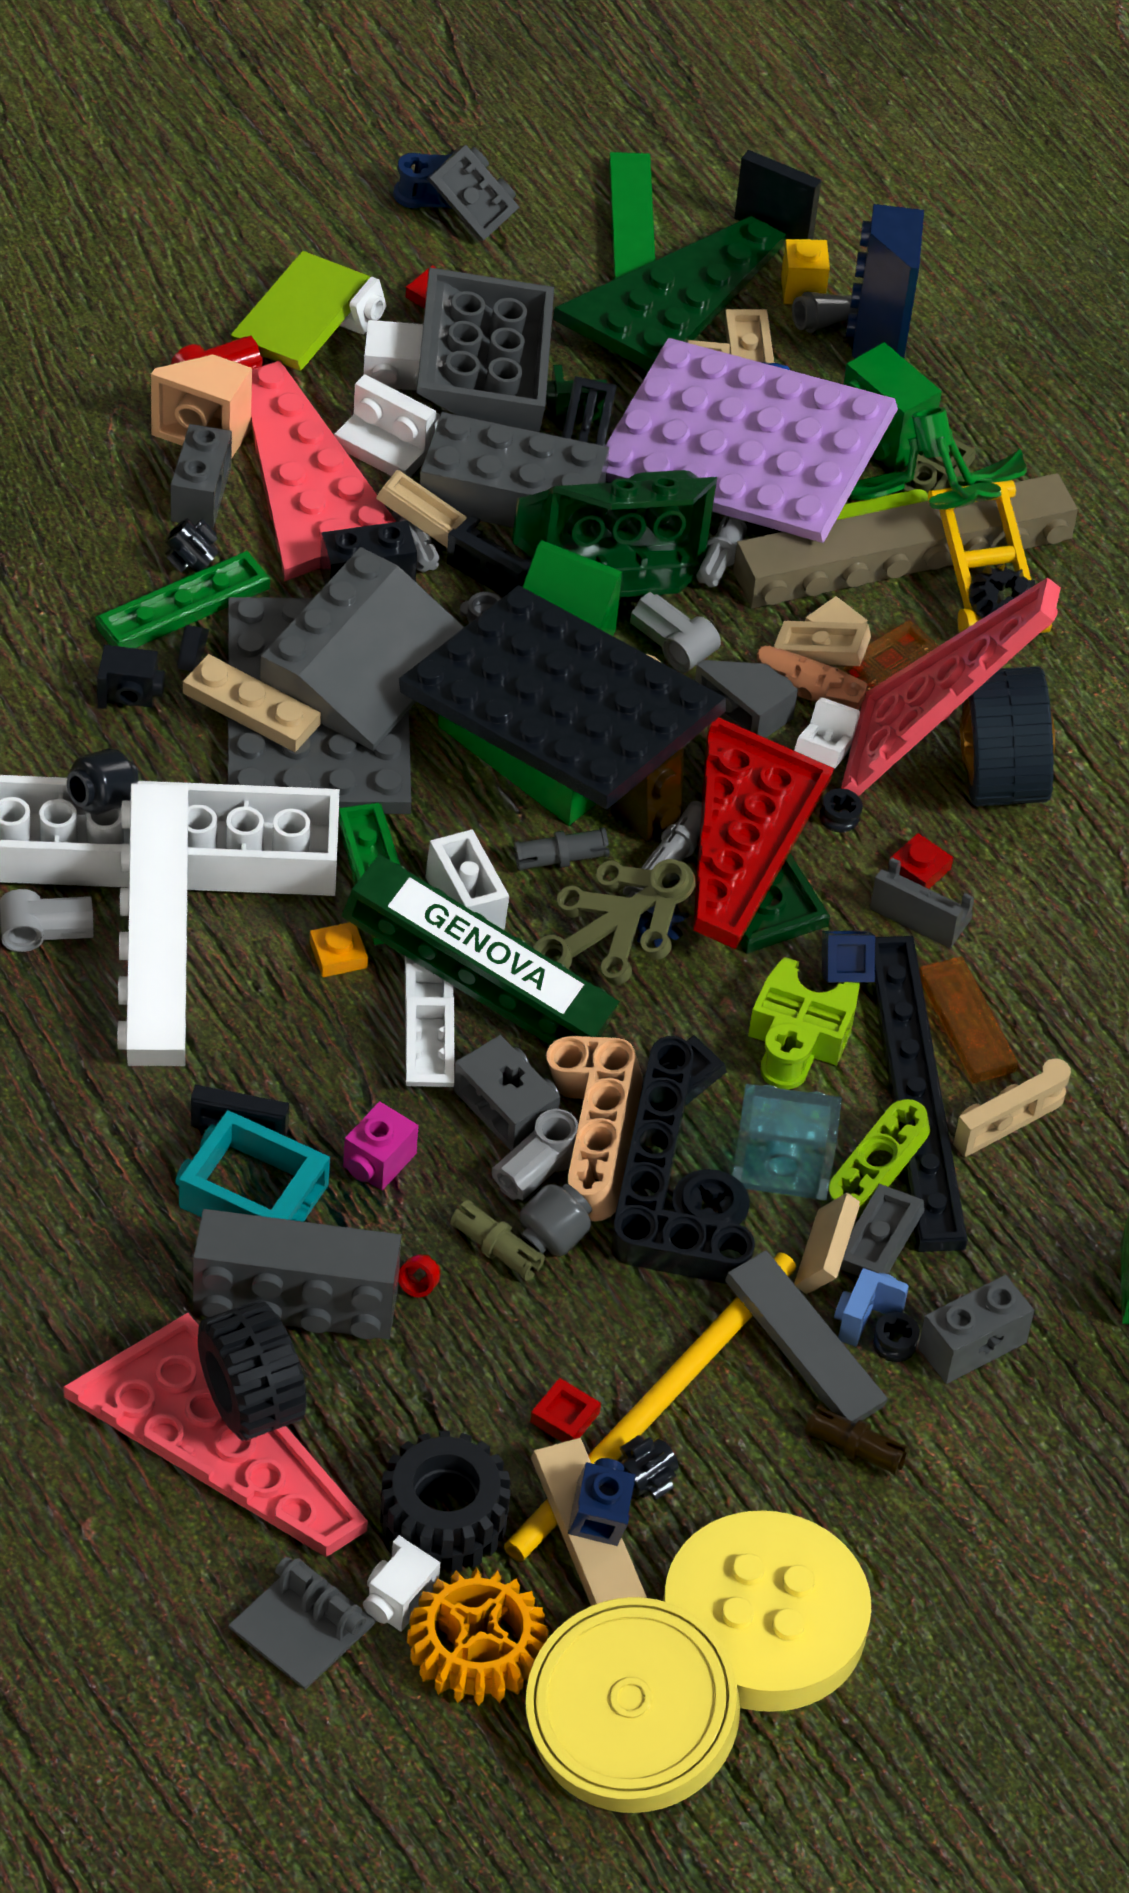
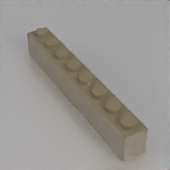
(895, 543)

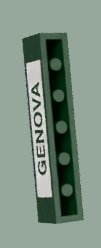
(476, 955)

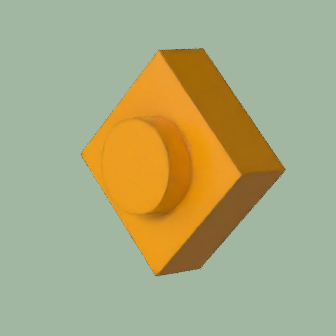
(338, 949)

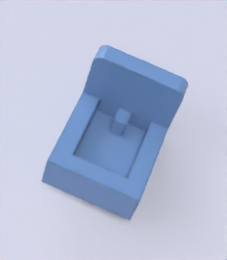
(871, 1292)

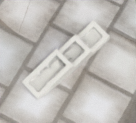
(428, 1028)

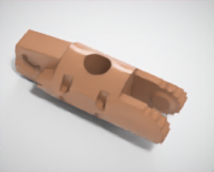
(815, 678)

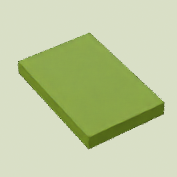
(301, 310)

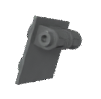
(301, 1623)

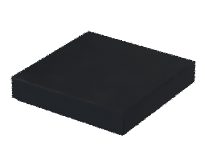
(777, 196)

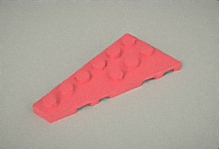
(305, 472)
(931, 688)
(163, 1402)

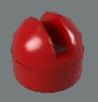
(427, 1283)

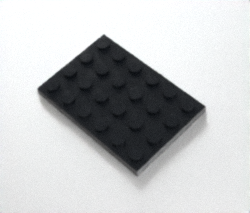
(563, 696)

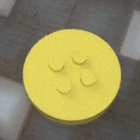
(780, 1603)
(633, 1704)

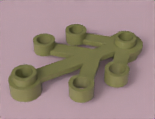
(622, 914)

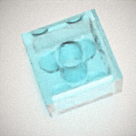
(786, 1141)

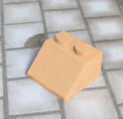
(201, 393)

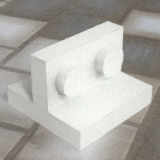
(388, 428)

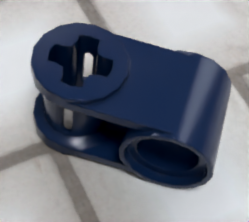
(426, 194)

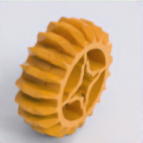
(475, 1612)

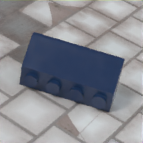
(888, 279)

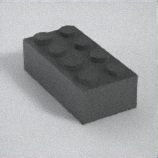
(490, 465)
(303, 1270)

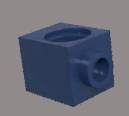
(848, 956)

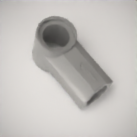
(682, 639)
(30, 920)
(538, 1155)

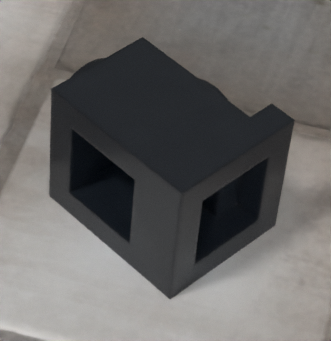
(129, 677)

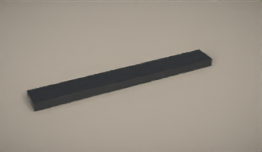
(915, 1077)

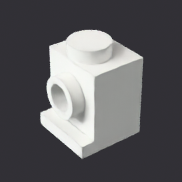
(400, 1583)

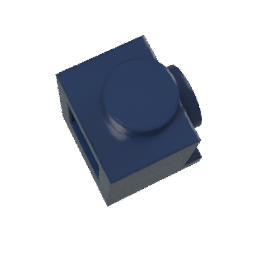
(602, 1502)

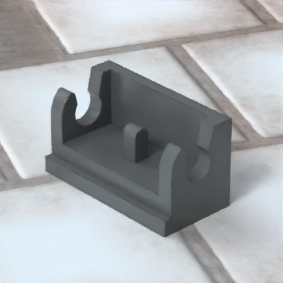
(919, 906)

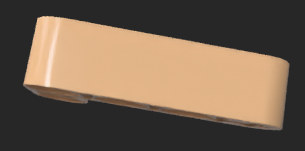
(602, 1087)

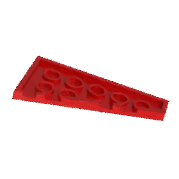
(750, 819)

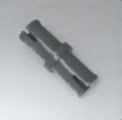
(561, 849)

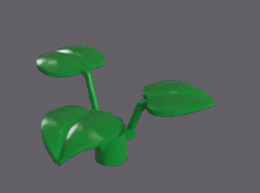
(936, 440)

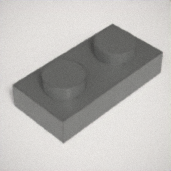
(882, 1231)

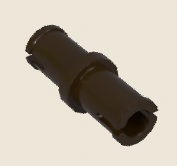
(857, 1440)

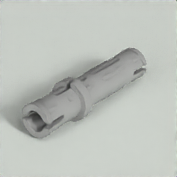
(677, 841)

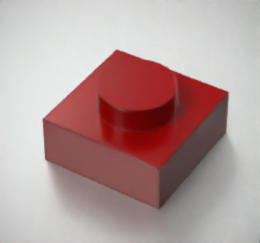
(923, 861)
(565, 1411)

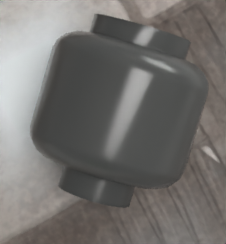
(555, 1219)

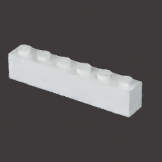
(156, 925)

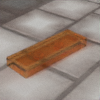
(968, 1019)

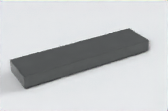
(805, 1338)

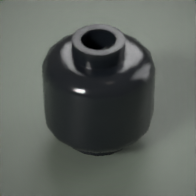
(101, 781)

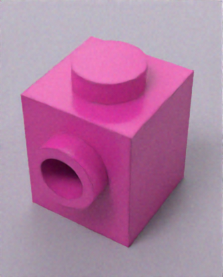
(380, 1146)

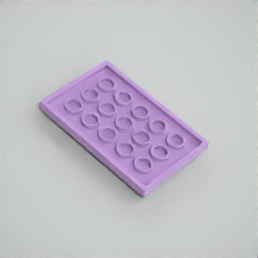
(772, 436)

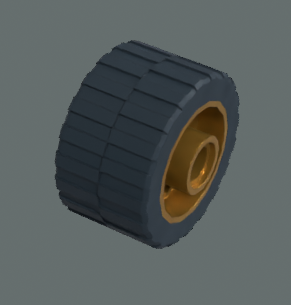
(1009, 739)

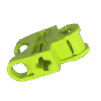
(800, 1025)

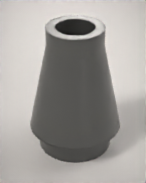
(820, 310)

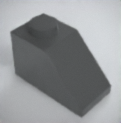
(753, 692)

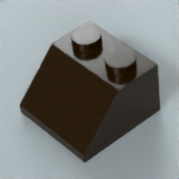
(655, 800)

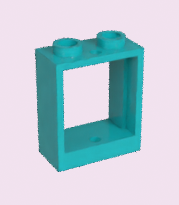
(304, 1163)

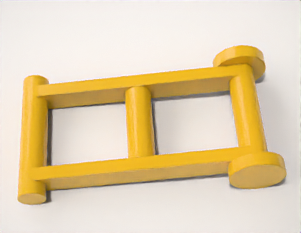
(964, 560)

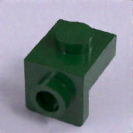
(558, 396)

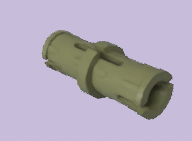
(497, 1240)

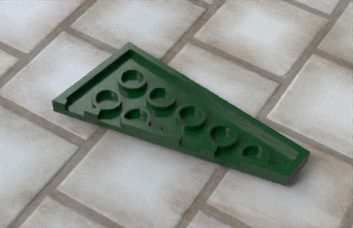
(672, 294)

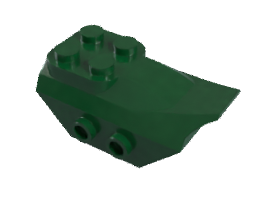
(642, 525)

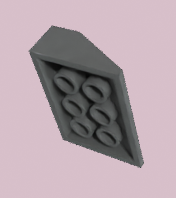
(486, 347)
(355, 646)

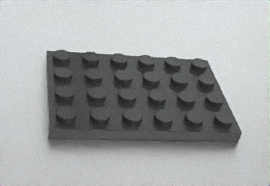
(326, 756)

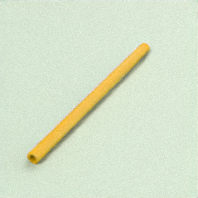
(647, 1409)

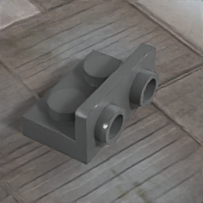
(473, 191)

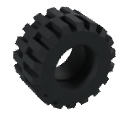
(252, 1370)
(453, 1468)

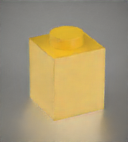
(804, 268)

